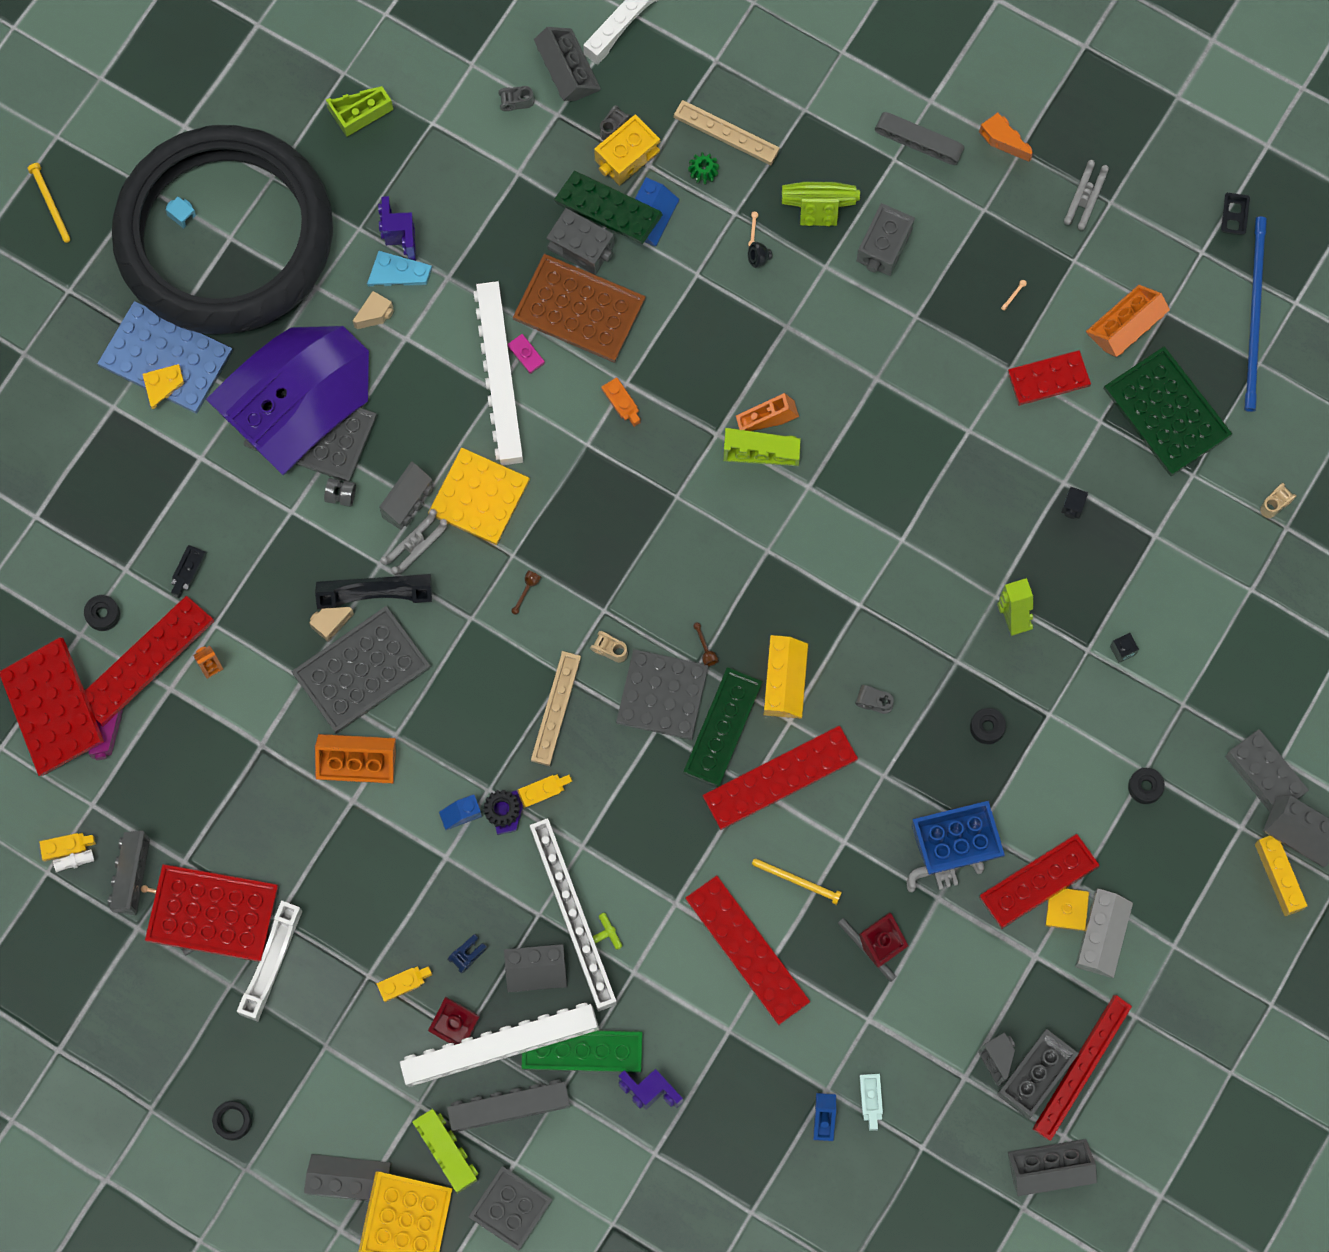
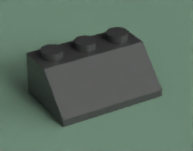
(406, 496)
(535, 968)
(998, 1057)

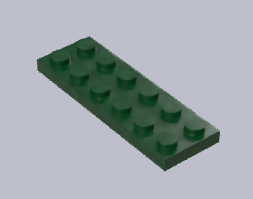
(608, 207)
(722, 727)

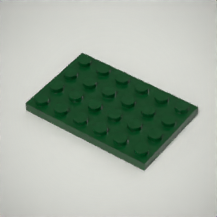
(1167, 411)

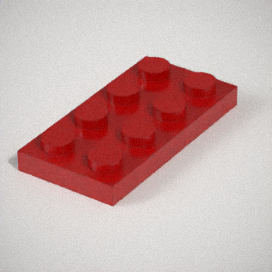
(1049, 377)

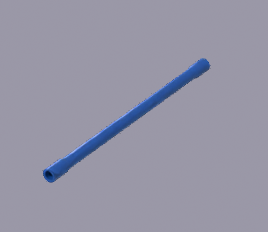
(1260, 232)

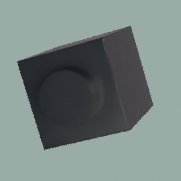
(1074, 503)
(1124, 647)

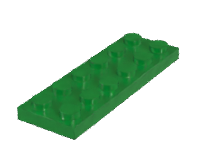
(589, 1052)

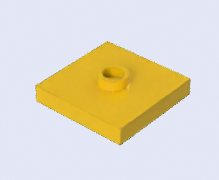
(1068, 910)

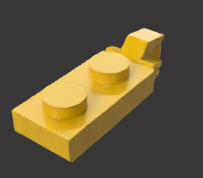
(542, 789)
(65, 845)
(403, 983)

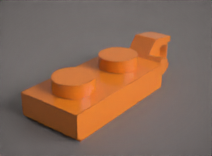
(621, 401)

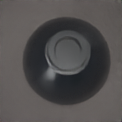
(758, 254)

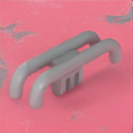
(1086, 195)
(415, 543)
(941, 876)

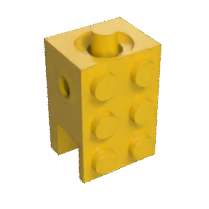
(626, 150)

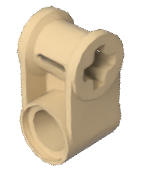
(1279, 499)
(606, 645)

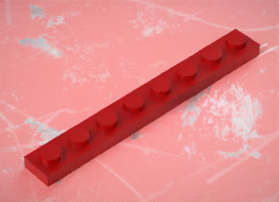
(1082, 1068)

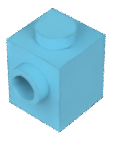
(179, 211)

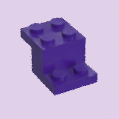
(397, 228)
(649, 1090)

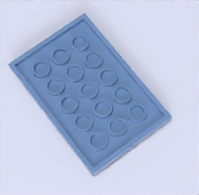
(151, 343)

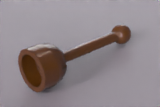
(531, 579)
(709, 658)

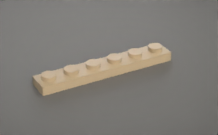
(726, 132)
(556, 708)

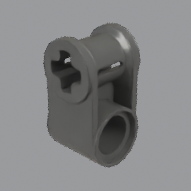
(515, 98)
(613, 121)
(872, 699)

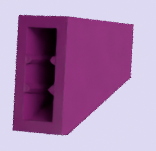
(109, 734)

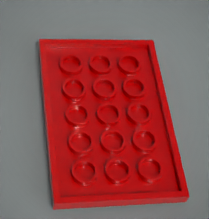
(51, 706)
(211, 913)

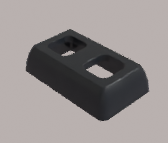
(1241, 217)

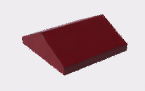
(883, 940)
(453, 1022)

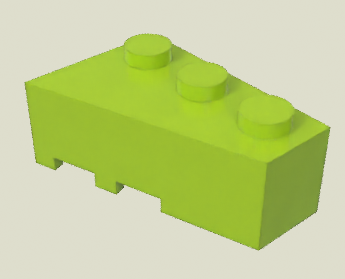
(359, 109)
(1015, 605)

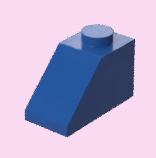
(460, 812)
(824, 1117)

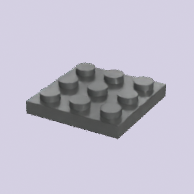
(510, 1208)

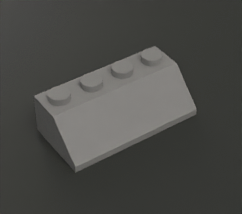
(1104, 933)

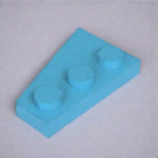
(393, 269)

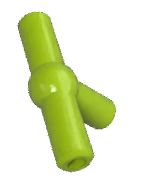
(609, 931)

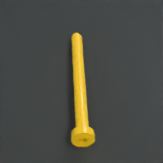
(35, 170)
(797, 880)

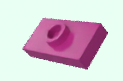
(526, 353)

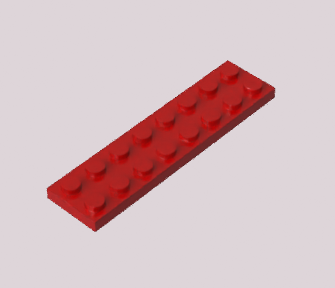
(146, 659)
(780, 777)
(747, 950)

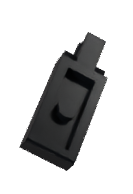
(187, 570)

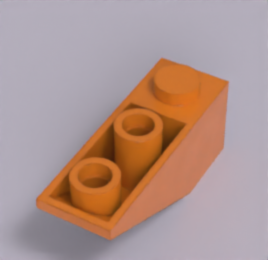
(1003, 137)

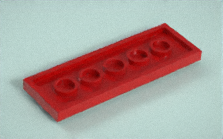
(1039, 881)

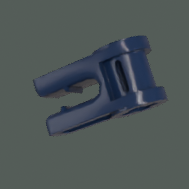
(460, 953)

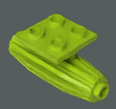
(819, 200)

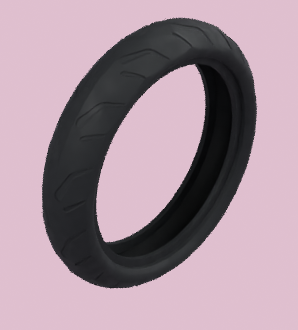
(202, 147)

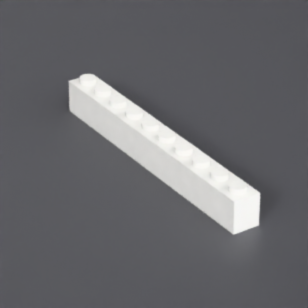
(499, 372)
(573, 915)
(499, 1045)

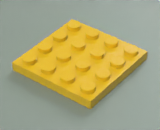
(479, 496)
(404, 1215)

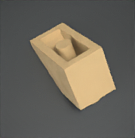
(373, 312)
(330, 621)

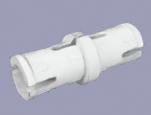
(73, 860)

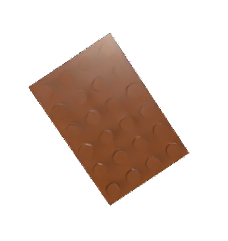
(579, 308)

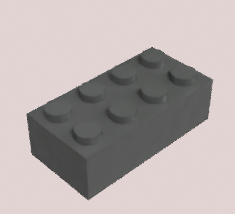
(1265, 770)
(1037, 1074)

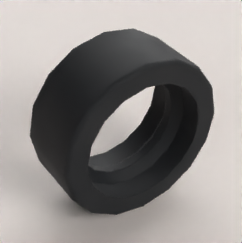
(246, 1124)

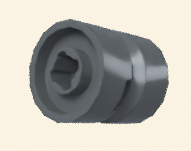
(346, 494)

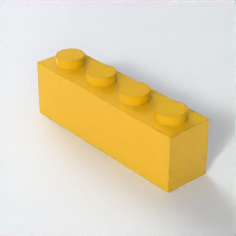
(1281, 875)

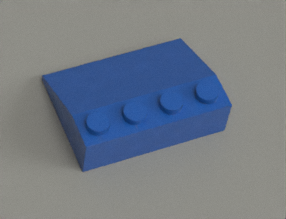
(957, 837)

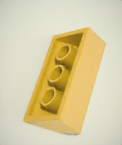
(785, 677)

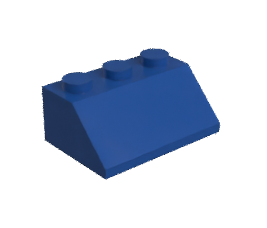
(660, 198)

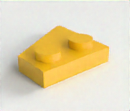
(162, 383)

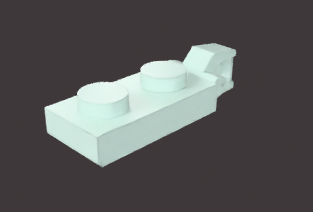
(871, 1099)

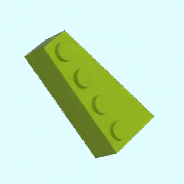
(760, 448)
(445, 1151)

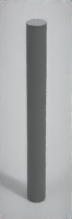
(856, 938)

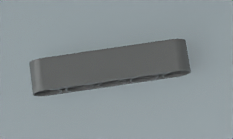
(919, 138)

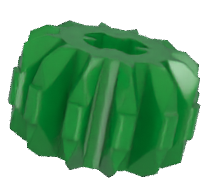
(703, 174)

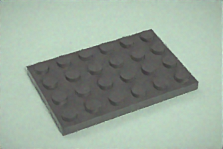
(339, 449)
(361, 669)

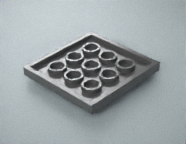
(662, 694)

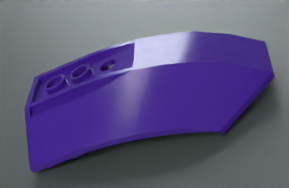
(324, 384)

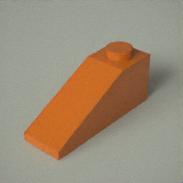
(768, 414)
(208, 661)

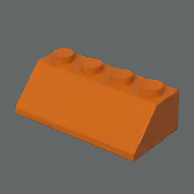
(1128, 320)
(355, 758)

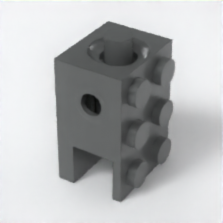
(885, 239)
(581, 241)

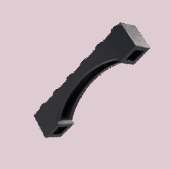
(338, 592)

